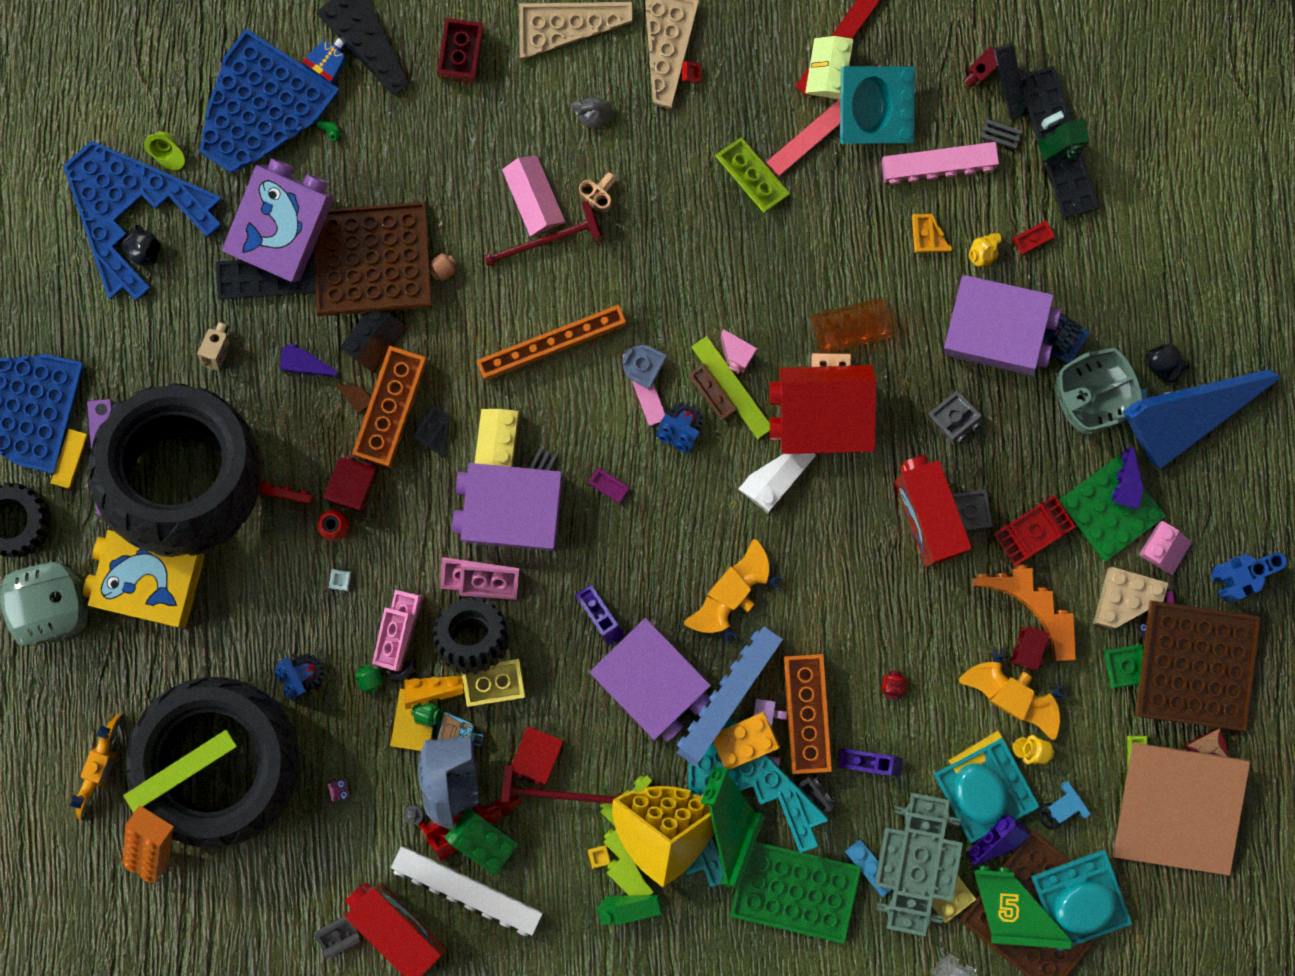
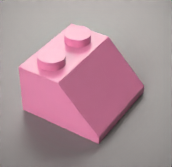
(737, 352)
(1165, 547)

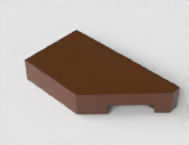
(356, 396)

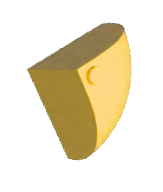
(662, 829)

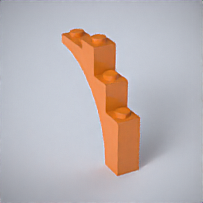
(1041, 605)

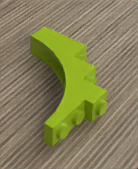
(624, 870)

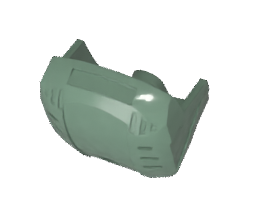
(1103, 390)
(31, 604)

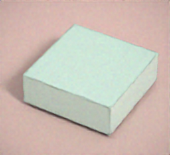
(1052, 120)
(340, 579)

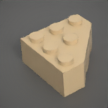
(1126, 597)

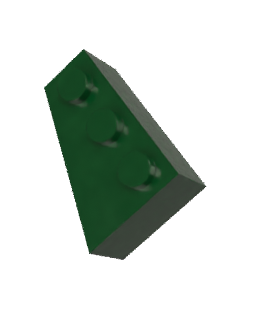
(1066, 142)

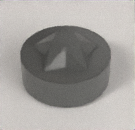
(413, 815)

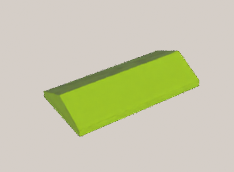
(752, 175)

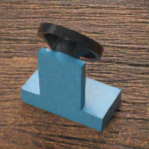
(1063, 808)

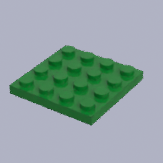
(1102, 523)

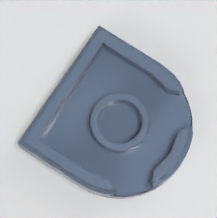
(643, 364)

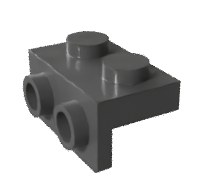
(337, 937)

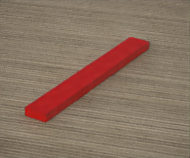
(847, 28)

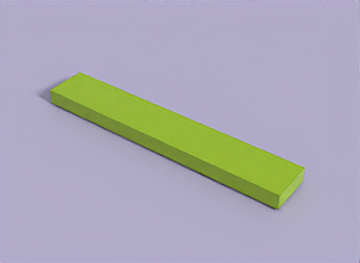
(745, 405)
(180, 770)

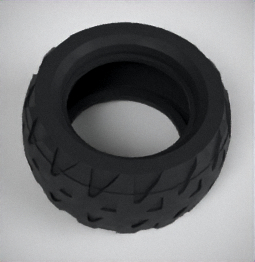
(161, 415)
(276, 748)

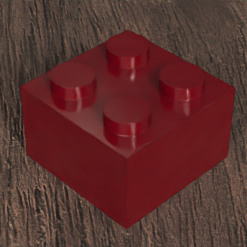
(1030, 648)

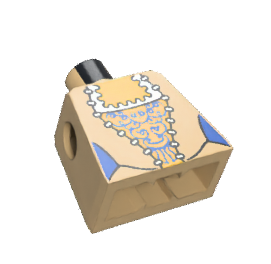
(214, 347)

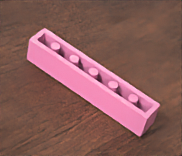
(939, 163)

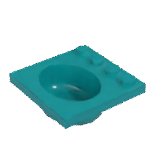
(877, 104)
(986, 790)
(1083, 897)

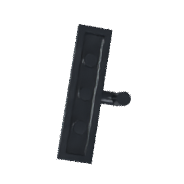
(1012, 80)

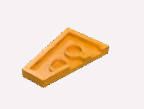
(430, 688)

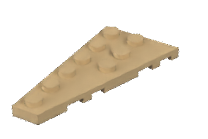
(558, 24)
(668, 37)

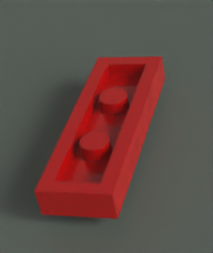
(286, 493)

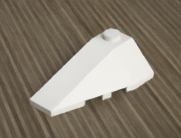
(774, 479)

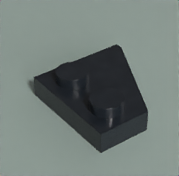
(433, 430)

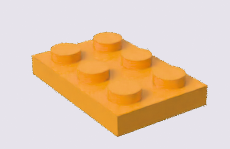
(745, 741)

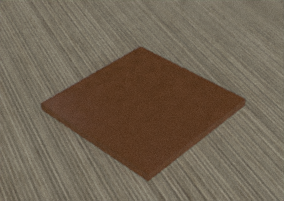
(373, 259)
(1197, 666)
(1028, 859)

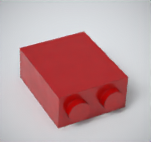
(536, 756)

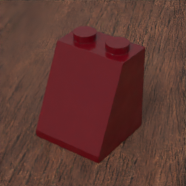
(351, 484)

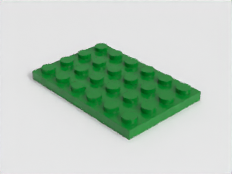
(797, 892)

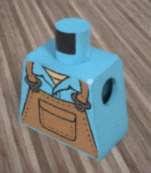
(455, 727)

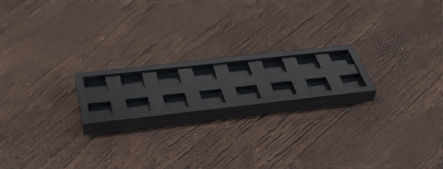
(1067, 177)
(243, 280)

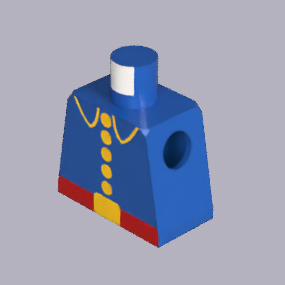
(326, 60)

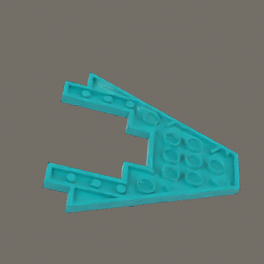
(768, 784)

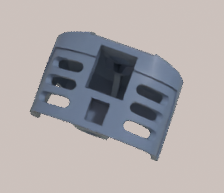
(444, 795)

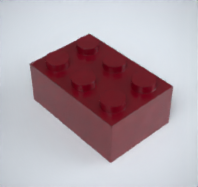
(460, 50)

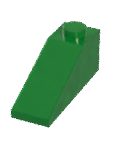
(625, 909)

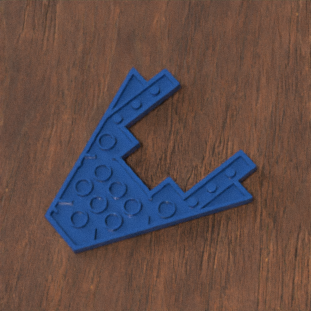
(109, 185)

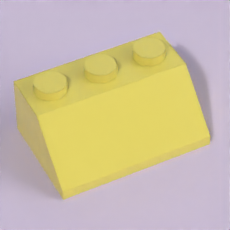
(497, 437)

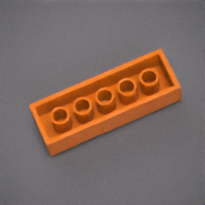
(390, 407)
(807, 714)
(147, 845)

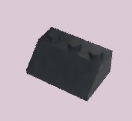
(372, 338)

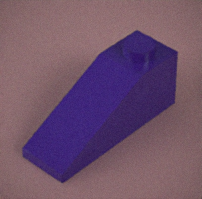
(301, 362)
(600, 615)
(870, 762)

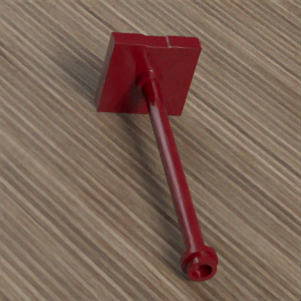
(590, 224)
(509, 790)

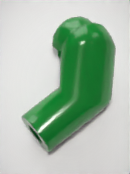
(331, 128)

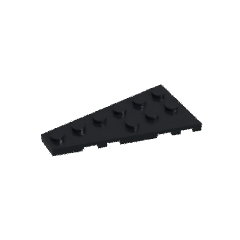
(361, 32)

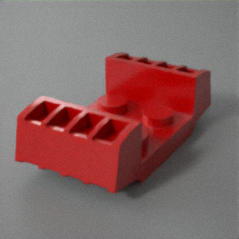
(1034, 530)

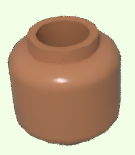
(442, 267)

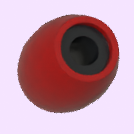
(339, 531)

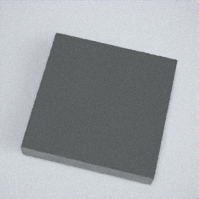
(974, 509)

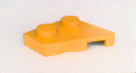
(927, 235)

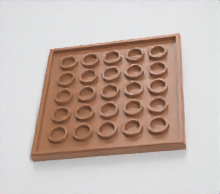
(1181, 808)

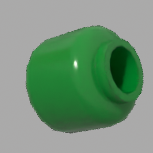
(369, 678)
(426, 714)

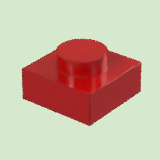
(691, 72)

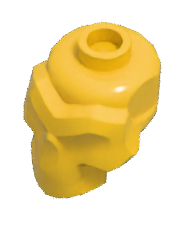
(985, 250)
(1033, 750)

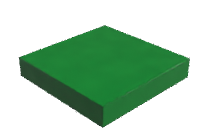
(1124, 665)

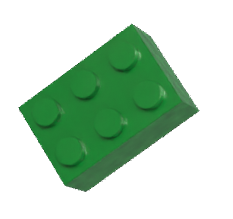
(481, 841)

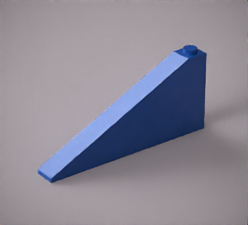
(1180, 418)

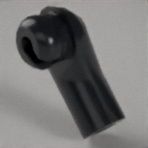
(407, 673)

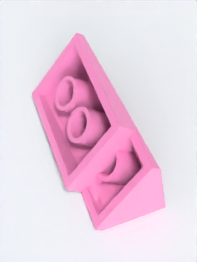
(533, 195)
(479, 579)
(397, 630)

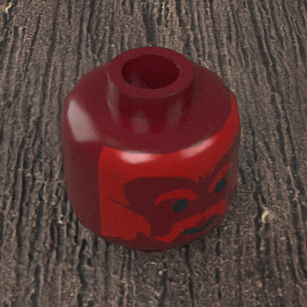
(894, 685)

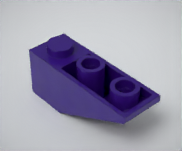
(1129, 485)
(1000, 839)

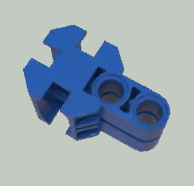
(1240, 576)

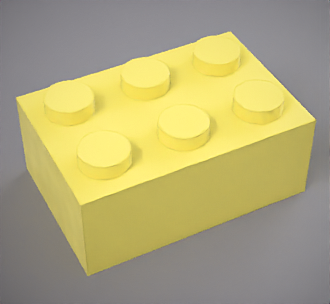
(496, 685)

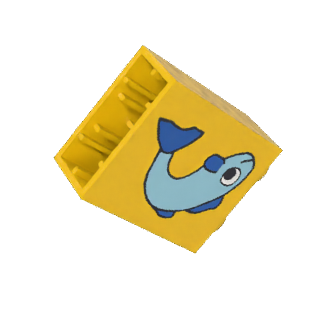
(142, 582)

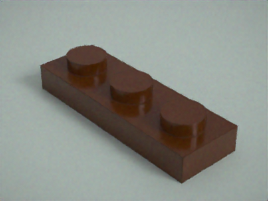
(712, 391)

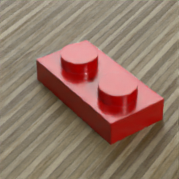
(1033, 237)

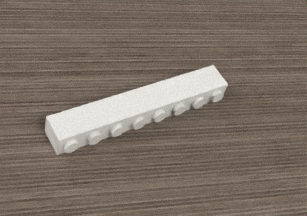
(467, 890)

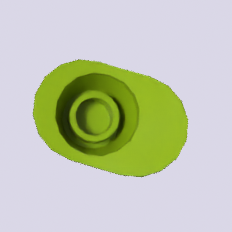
(164, 149)

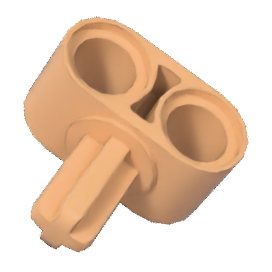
(599, 192)

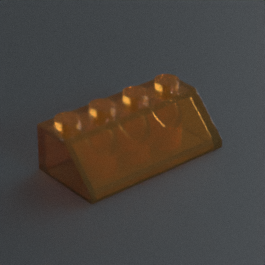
(851, 325)

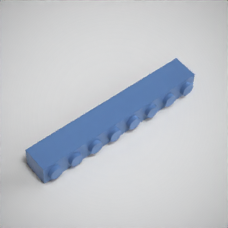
(729, 696)

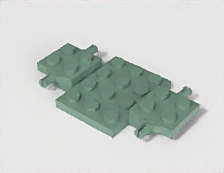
(918, 864)

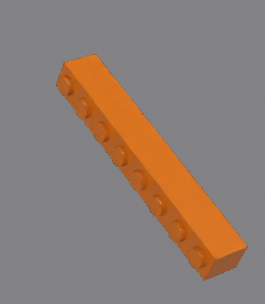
(551, 343)

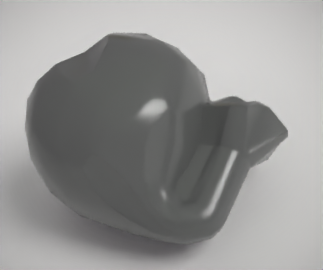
(593, 112)

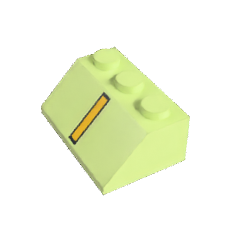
(826, 64)

